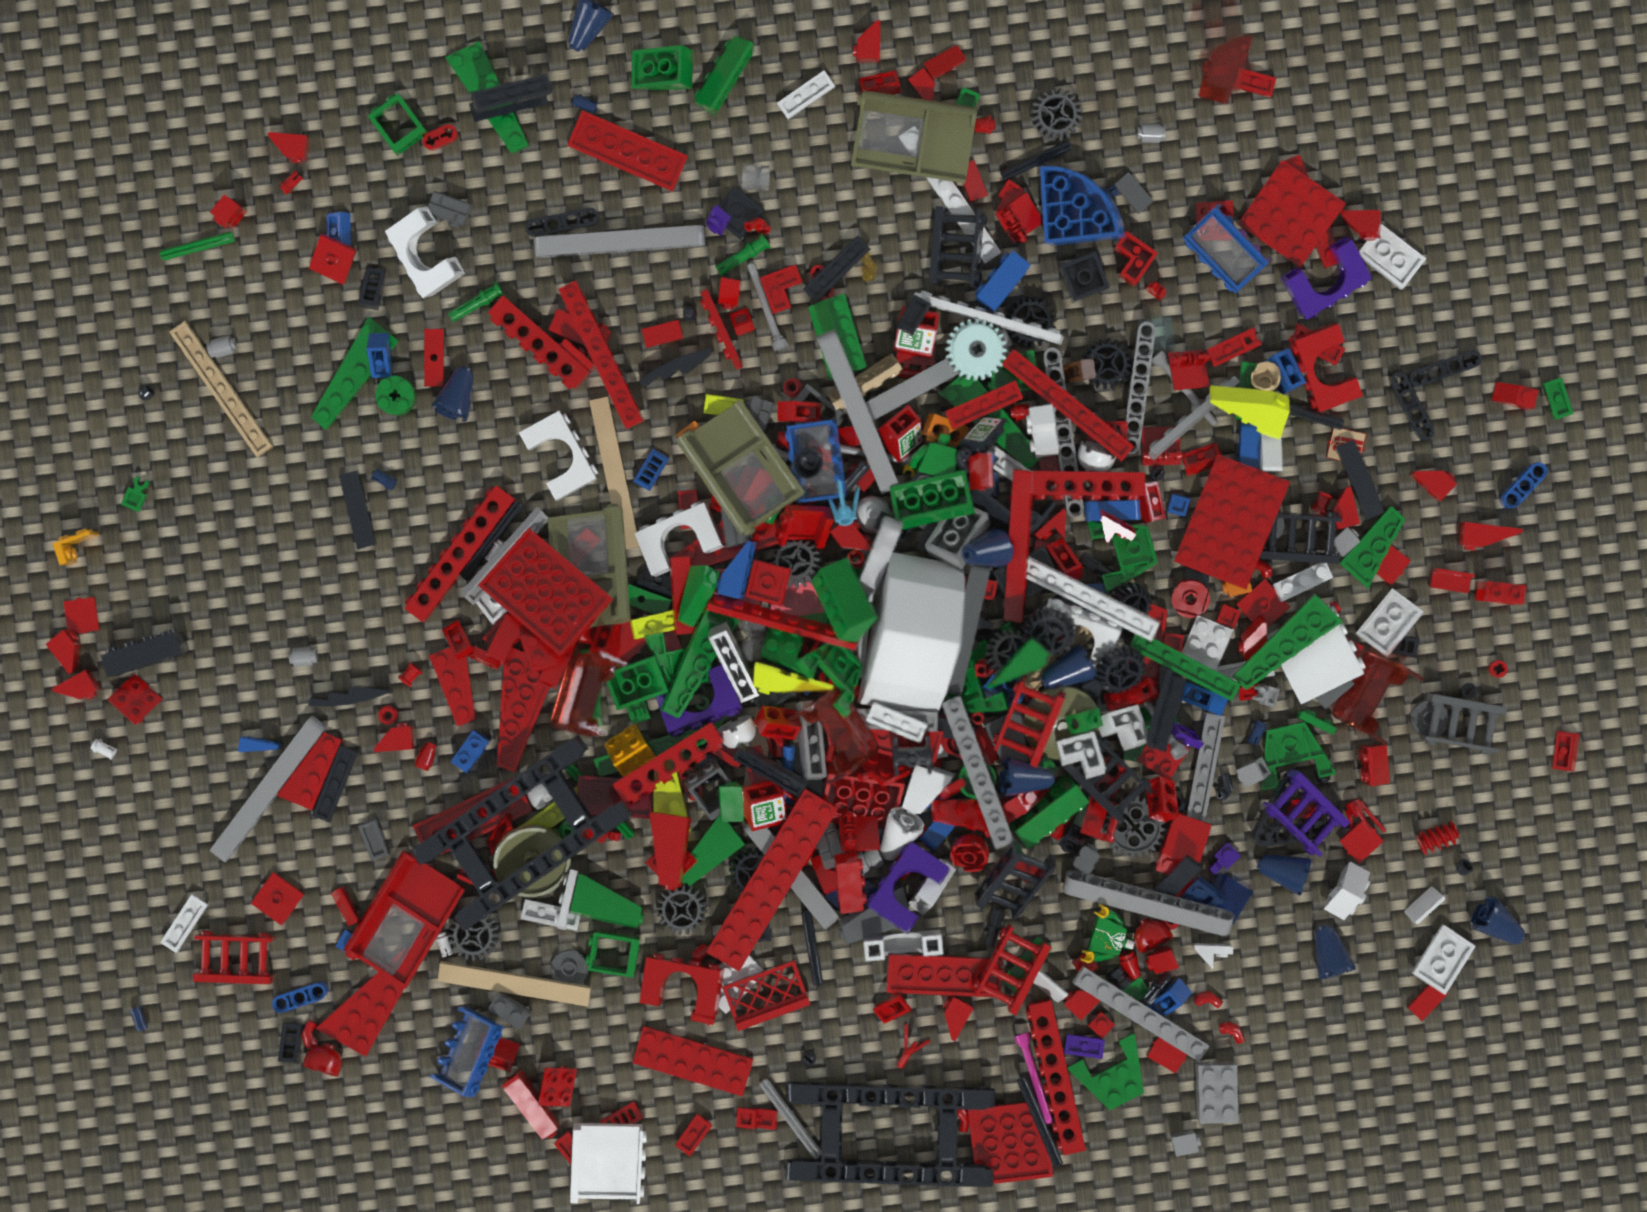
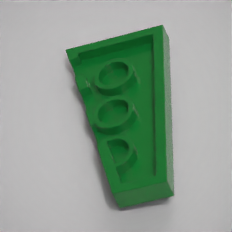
(1367, 555)

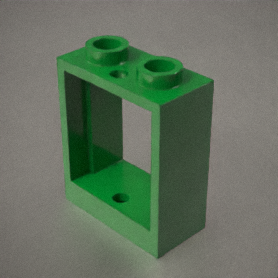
(408, 140)
(633, 956)

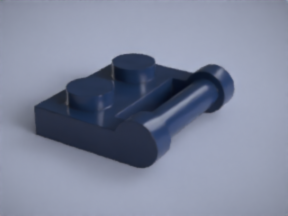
(1200, 890)

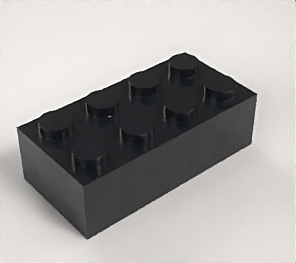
(143, 654)

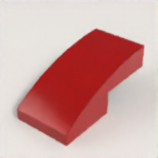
(757, 1118)

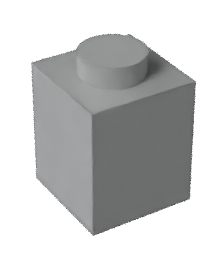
(1345, 541)
(1253, 771)
(1185, 1142)

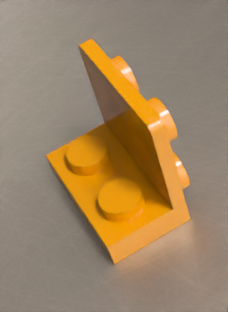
(65, 553)
(629, 750)

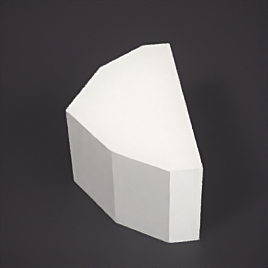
(914, 635)

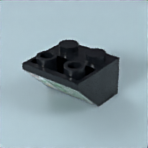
(983, 435)

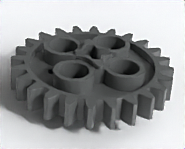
(1123, 836)

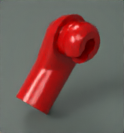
(1264, 568)

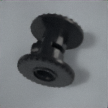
(912, 756)

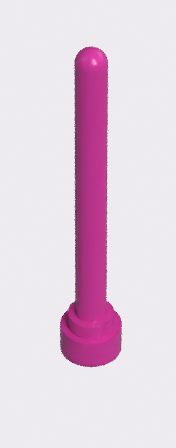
(1023, 1042)

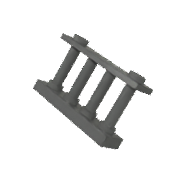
(1474, 708)

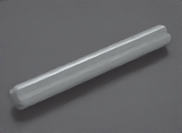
(790, 1118)

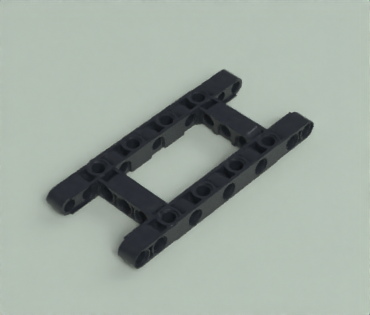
(566, 801)
(889, 1171)

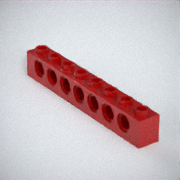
(601, 354)
(413, 602)
(1075, 1142)

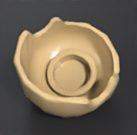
(1266, 376)

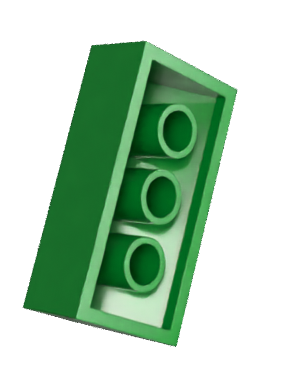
(725, 74)
(835, 315)
(932, 499)
(844, 600)
(1053, 809)

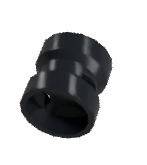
(1118, 978)

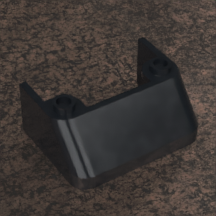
(999, 515)

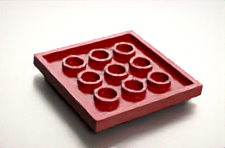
(1291, 213)
(1009, 1143)

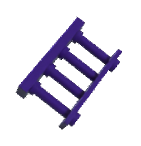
(1323, 806)

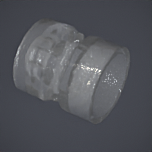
(755, 177)

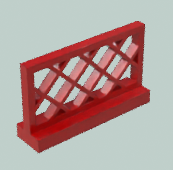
(776, 1008)

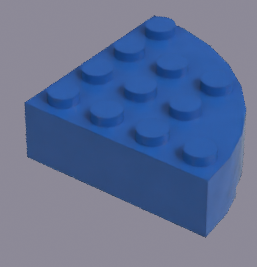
(1076, 209)

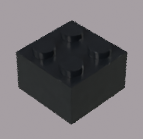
(1084, 277)

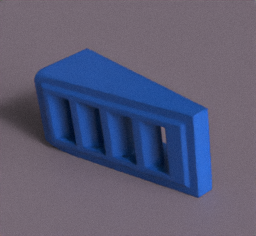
(645, 466)
(256, 744)

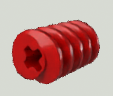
(1437, 837)

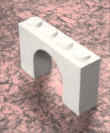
(404, 239)
(580, 472)
(652, 538)
(1104, 631)
(924, 942)

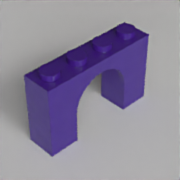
(1352, 275)
(724, 704)
(912, 860)

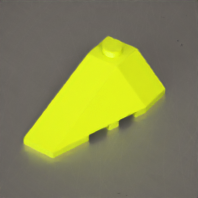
(1261, 408)
(780, 681)

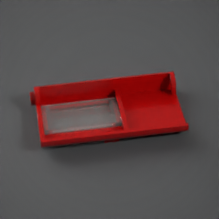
(400, 916)

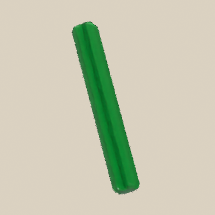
(197, 245)

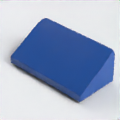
(339, 227)

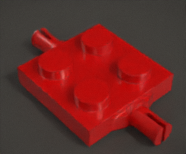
(881, 769)

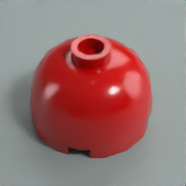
(970, 853)
(1151, 934)
(324, 1059)

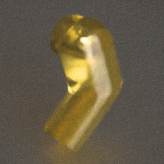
(870, 269)

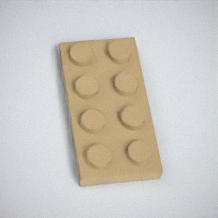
(870, 378)

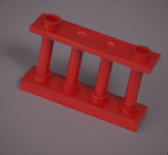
(1048, 719)
(242, 975)
(1022, 984)

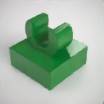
(638, 712)

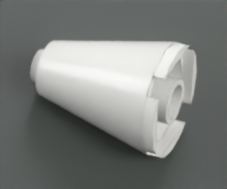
(899, 831)

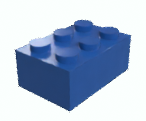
(1001, 281)

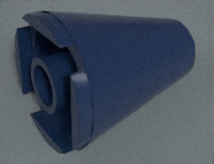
(587, 23)
(456, 395)
(989, 549)
(1069, 669)
(1021, 777)
(1286, 871)
(1497, 922)
(1331, 954)

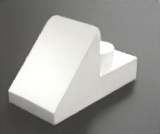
(1208, 950)

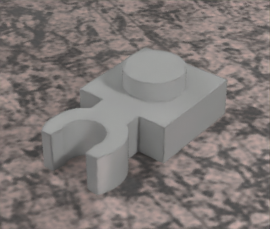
(1266, 695)

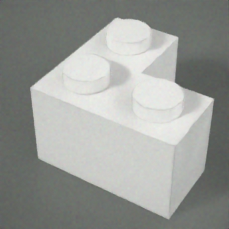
(1042, 429)
(1127, 724)
(1083, 749)
(1348, 892)

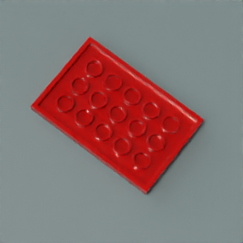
(1232, 522)
(545, 592)

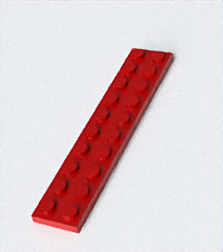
(772, 879)

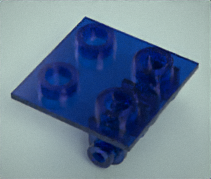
(1235, 894)

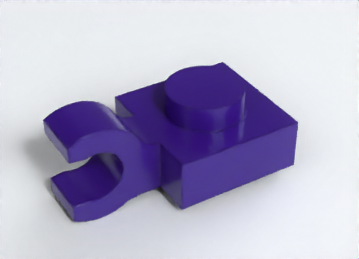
(1225, 856)

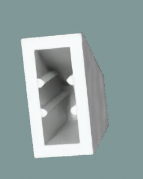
(1270, 454)
(925, 788)
(929, 892)

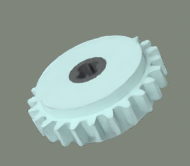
(969, 337)

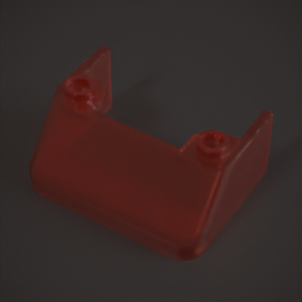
(1225, 69)
(580, 692)
(1361, 699)
(847, 733)

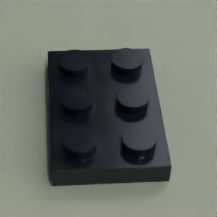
(1031, 587)

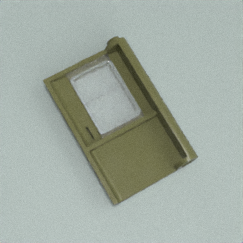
(914, 131)
(741, 478)
(597, 548)

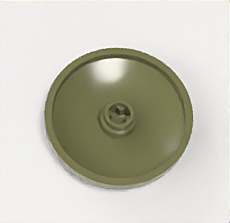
(1075, 702)
(523, 846)

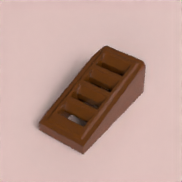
(1080, 371)

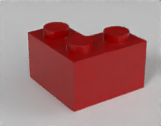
(1139, 257)

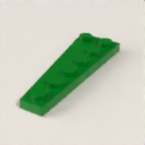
(477, 74)
(349, 378)
(1012, 439)
(1300, 631)
(694, 662)

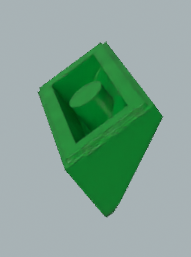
(731, 802)

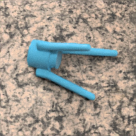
(844, 514)

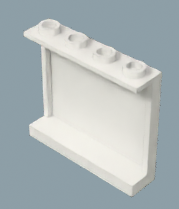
(1323, 664)
(607, 1161)

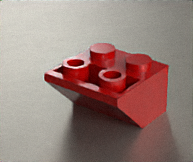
(1374, 764)

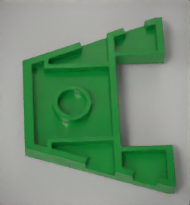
(1132, 555)
(786, 647)
(669, 660)
(840, 667)
(973, 693)
(1293, 745)
(1117, 1083)

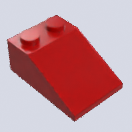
(1183, 837)

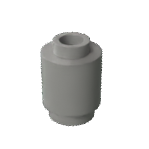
(1151, 133)
(221, 346)
(303, 656)

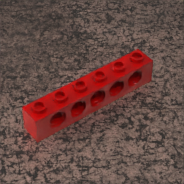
(505, 307)
(1134, 480)
(624, 785)

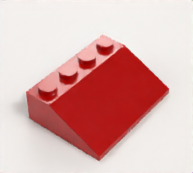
(859, 797)

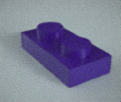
(718, 220)
(1187, 735)
(1084, 1046)

